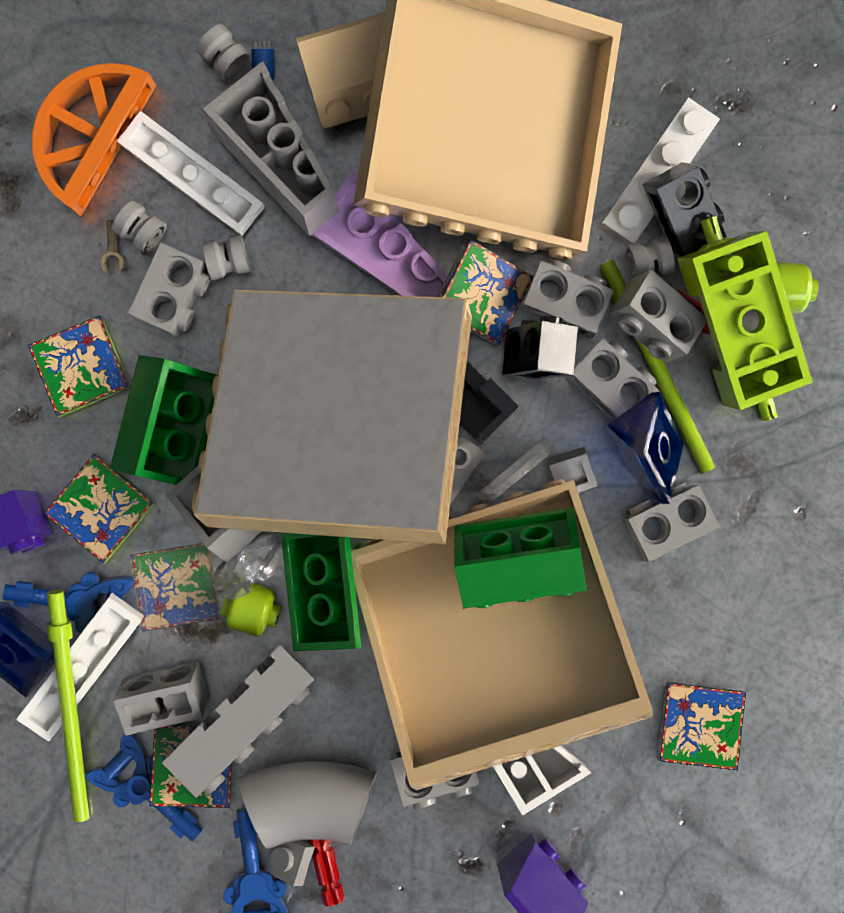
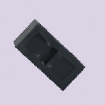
(677, 215)
(540, 349)

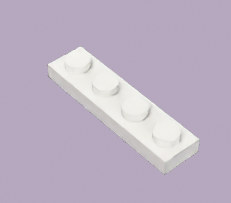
(677, 145)
(191, 173)
(89, 658)

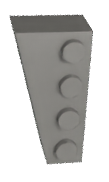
(268, 142)
(238, 721)

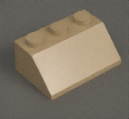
(342, 68)

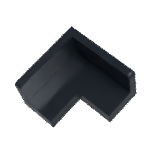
(483, 405)

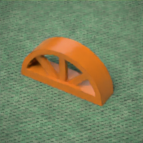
(100, 153)

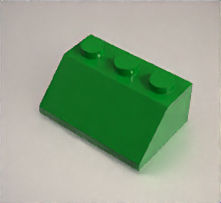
(164, 420)
(518, 558)
(320, 592)

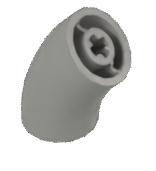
(306, 801)

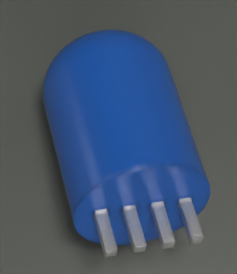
(264, 55)

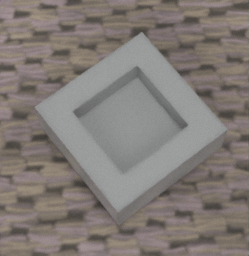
(573, 466)
(290, 862)

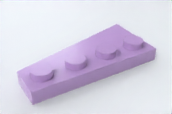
(380, 247)

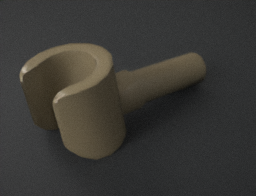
(112, 250)

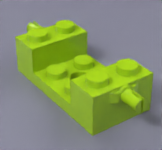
(731, 280)

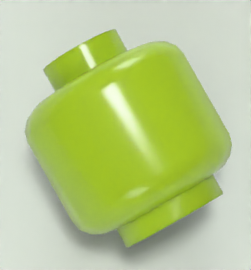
(798, 285)
(252, 611)

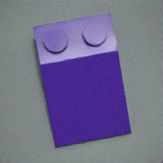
(22, 522)
(537, 882)

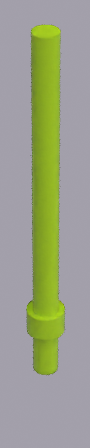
(665, 382)
(60, 632)

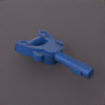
(78, 601)
(137, 788)
(253, 883)

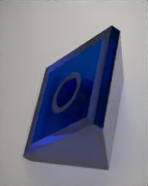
(649, 445)
(23, 650)

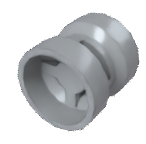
(221, 49)
(138, 227)
(654, 256)
(217, 259)

